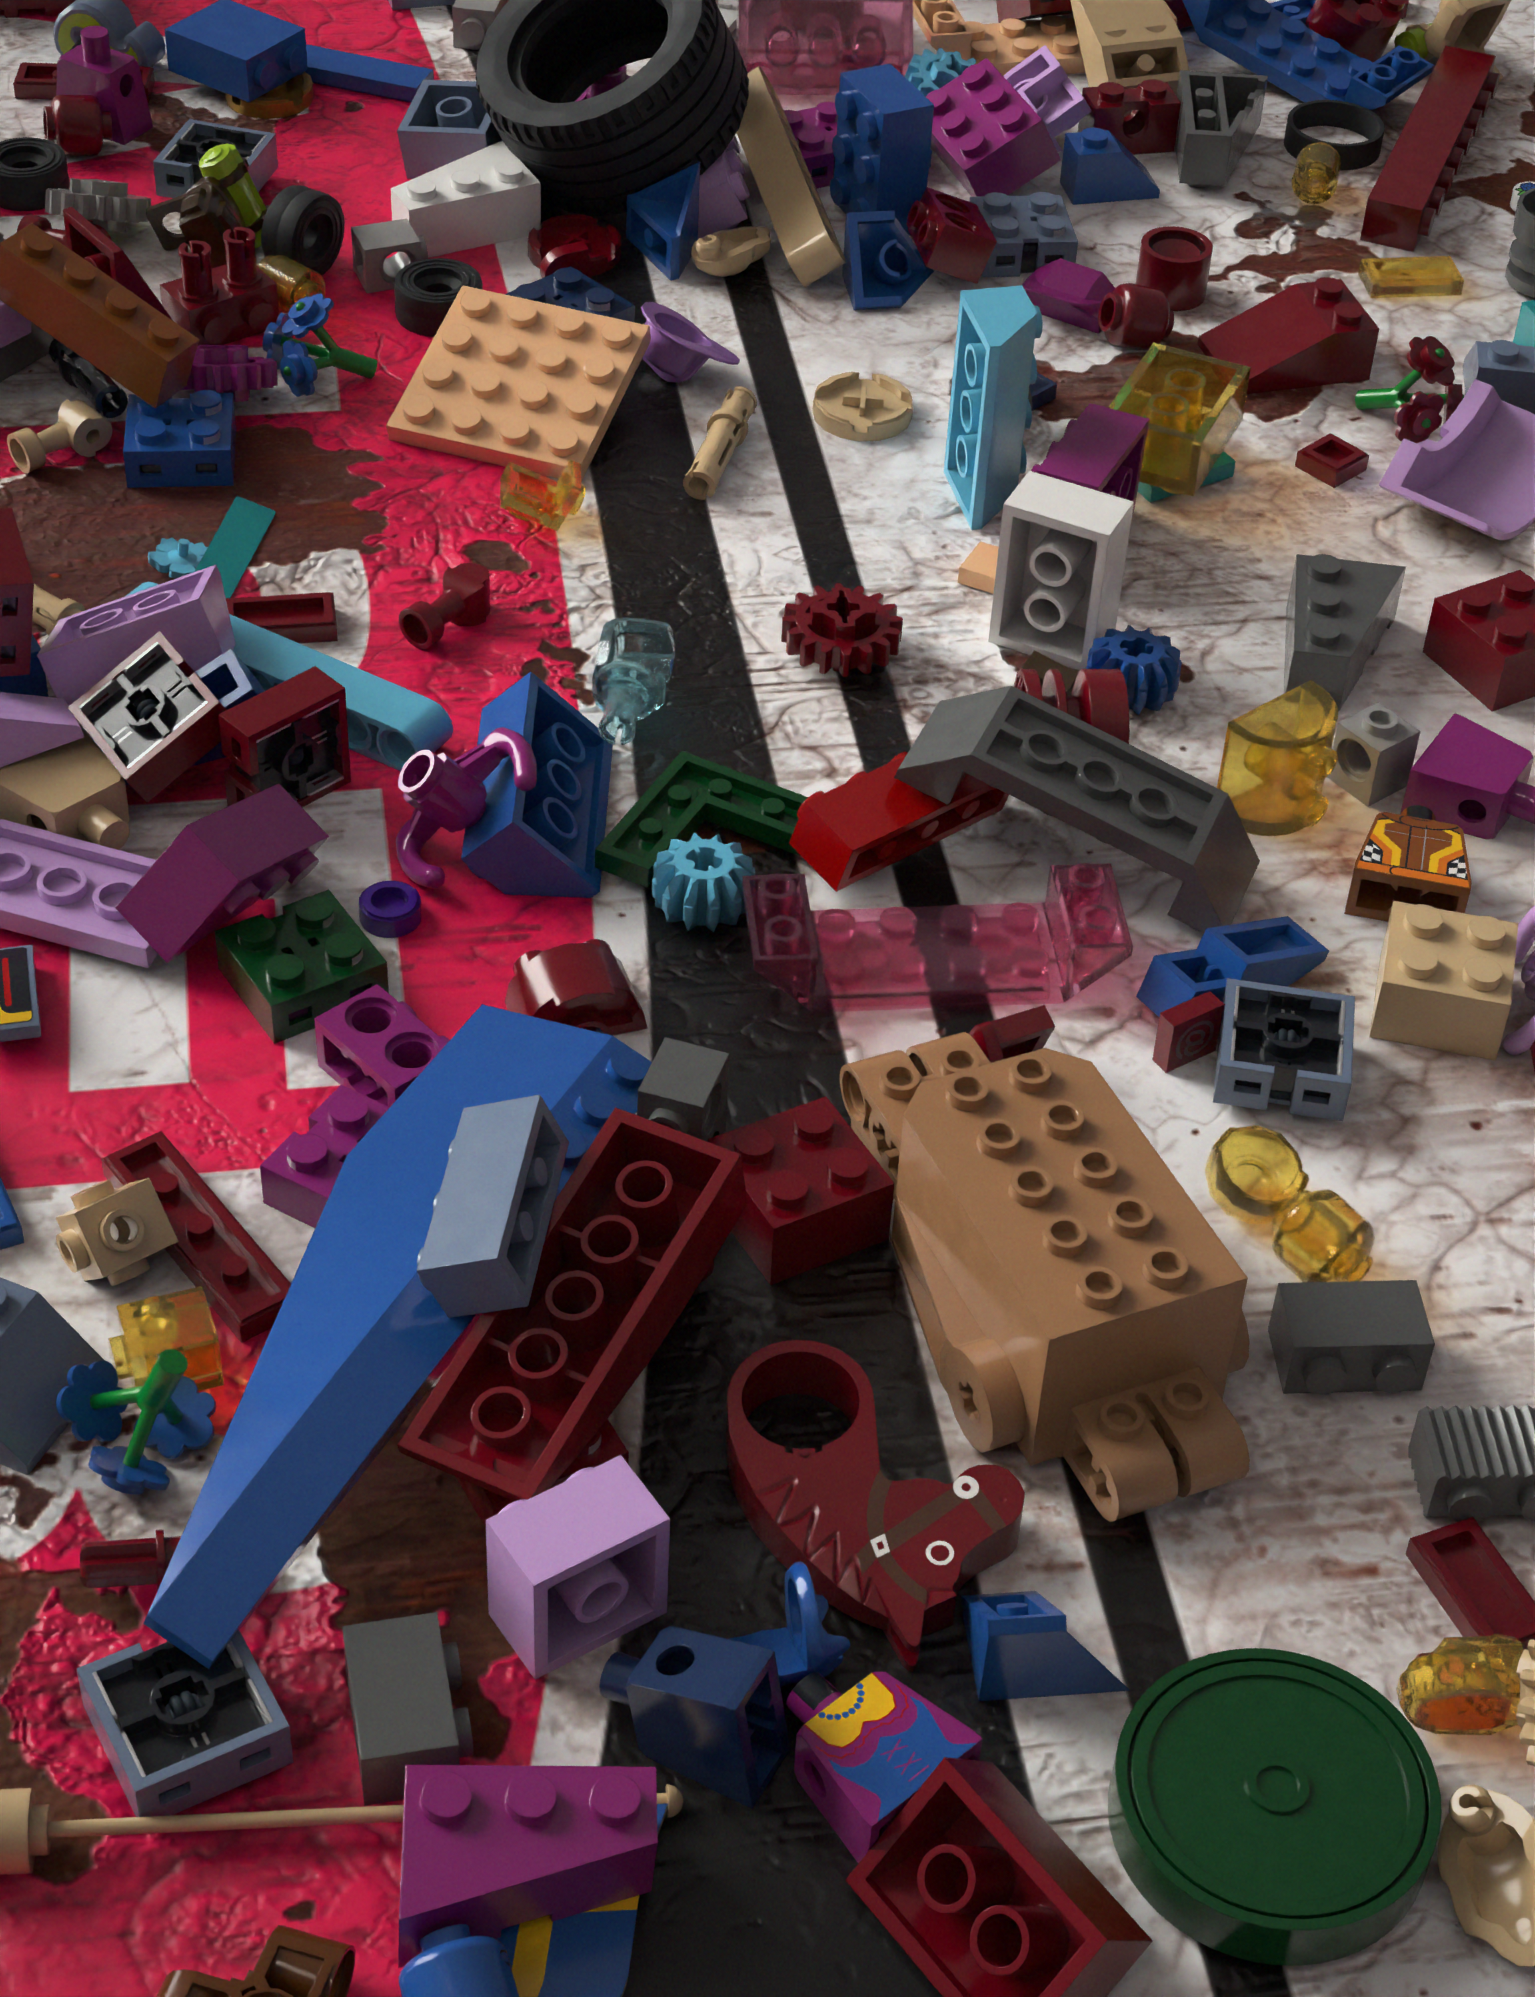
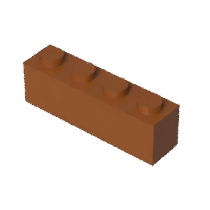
(95, 316)

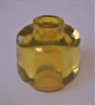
(1322, 1238)

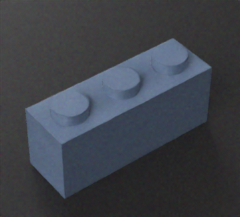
(493, 1207)

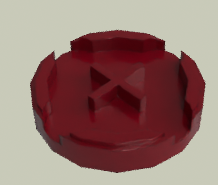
(567, 229)

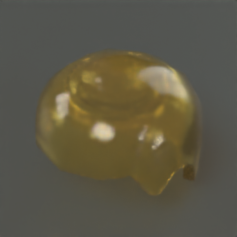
(1253, 1173)

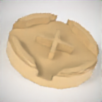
(862, 407)

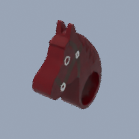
(869, 1542)

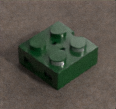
(298, 963)

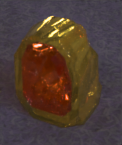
(1463, 1686)

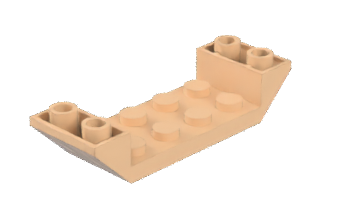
(1001, 43)

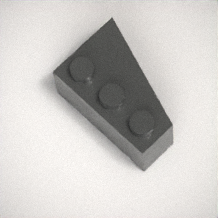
(1337, 620)

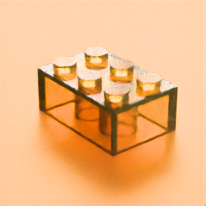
(1191, 411)

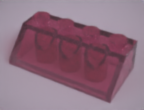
(813, 41)

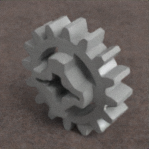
(100, 201)

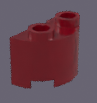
(576, 987)

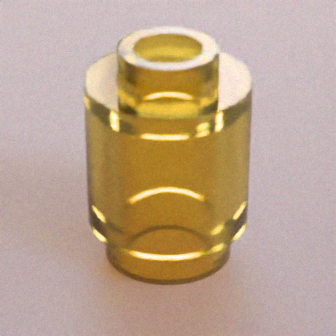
(1316, 173)
(292, 279)

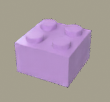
(577, 1565)

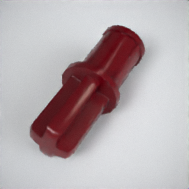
(126, 1561)

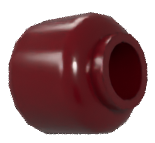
(77, 124)
(1135, 316)

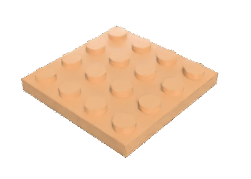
(519, 382)

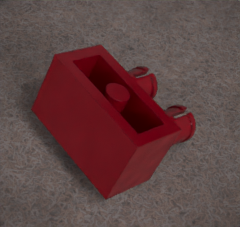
(225, 300)

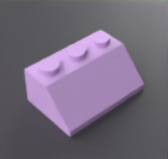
(95, 641)

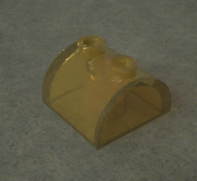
(1280, 760)

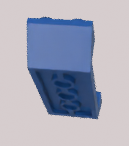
(1299, 57)

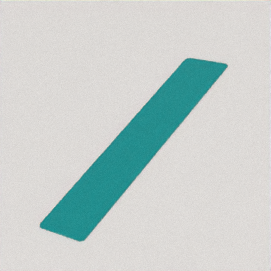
(237, 541)

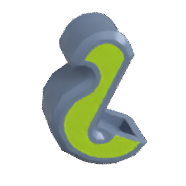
(141, 42)

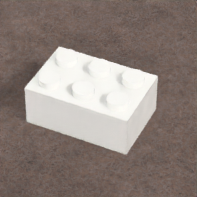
(1058, 568)

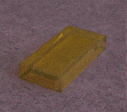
(1410, 277)

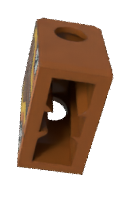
(1410, 862)

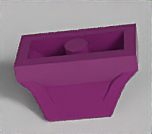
(1069, 293)

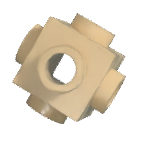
(136, 1228)

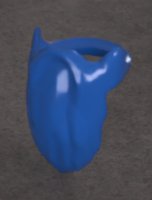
(804, 1643)

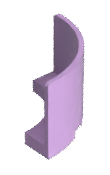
(1477, 470)

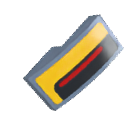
(18, 994)

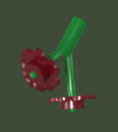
(1419, 411)

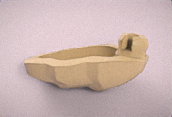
(730, 250)
(1490, 1870)

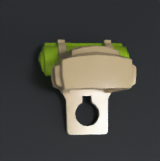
(1458, 25)

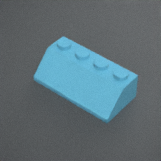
(990, 398)

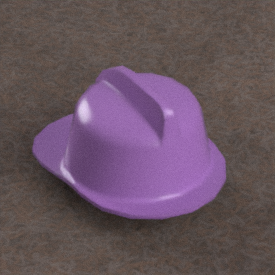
(678, 345)

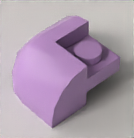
(1048, 92)

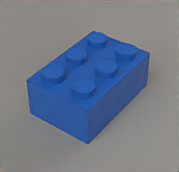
(880, 142)

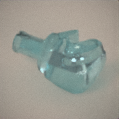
(631, 673)

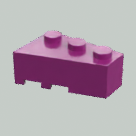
(222, 869)
(520, 1845)

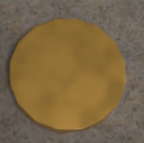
(279, 102)

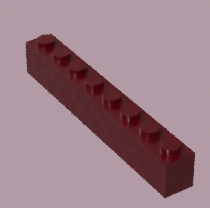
(1430, 149)

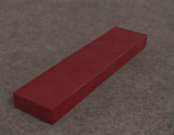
(212, 1244)

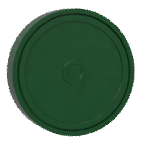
(1273, 1806)

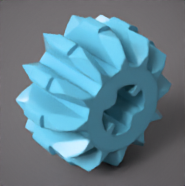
(701, 881)

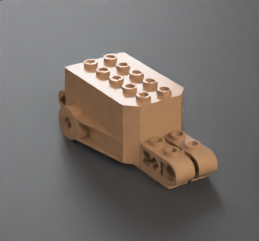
(1057, 1269)

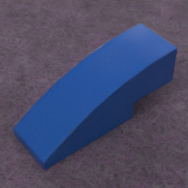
(1254, 951)

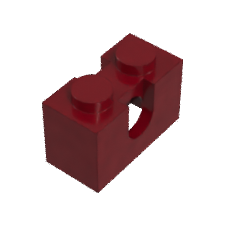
(1148, 127)

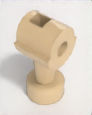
(77, 428)

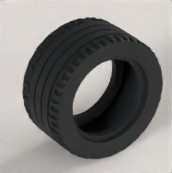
(638, 133)

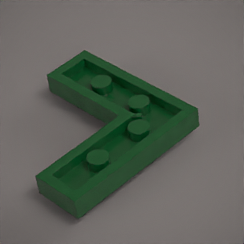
(681, 801)

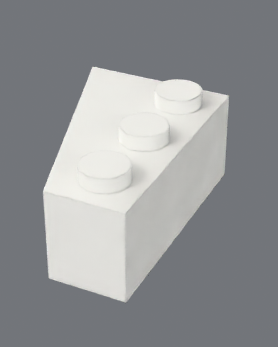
(471, 201)

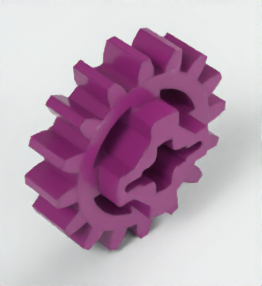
(231, 371)

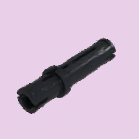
(90, 380)

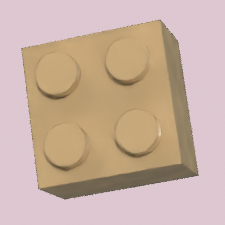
(1444, 980)

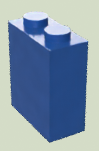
(236, 49)

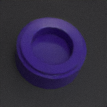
(390, 909)

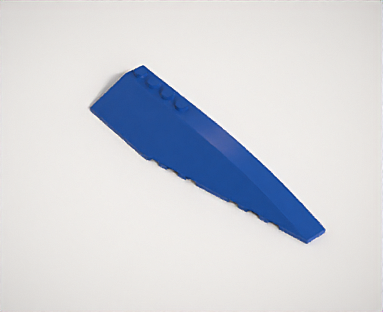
(357, 1324)

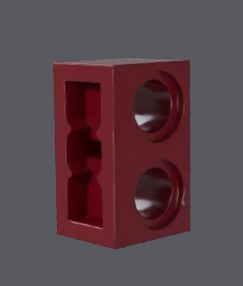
(951, 235)

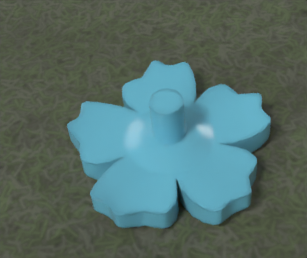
(176, 557)

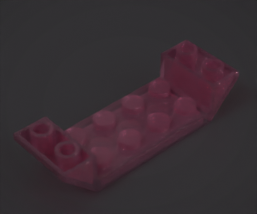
(938, 952)

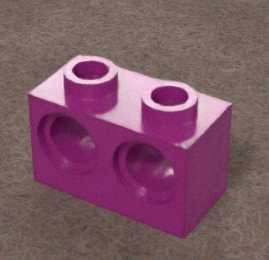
(375, 1045)

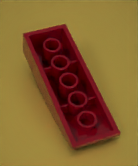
(608, 1287)

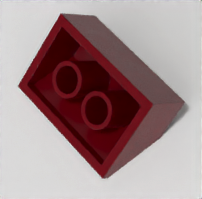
(993, 1894)

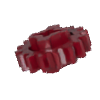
(841, 629)

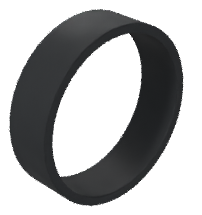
(1340, 115)

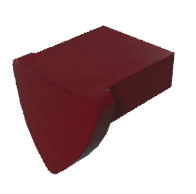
(1014, 1034)

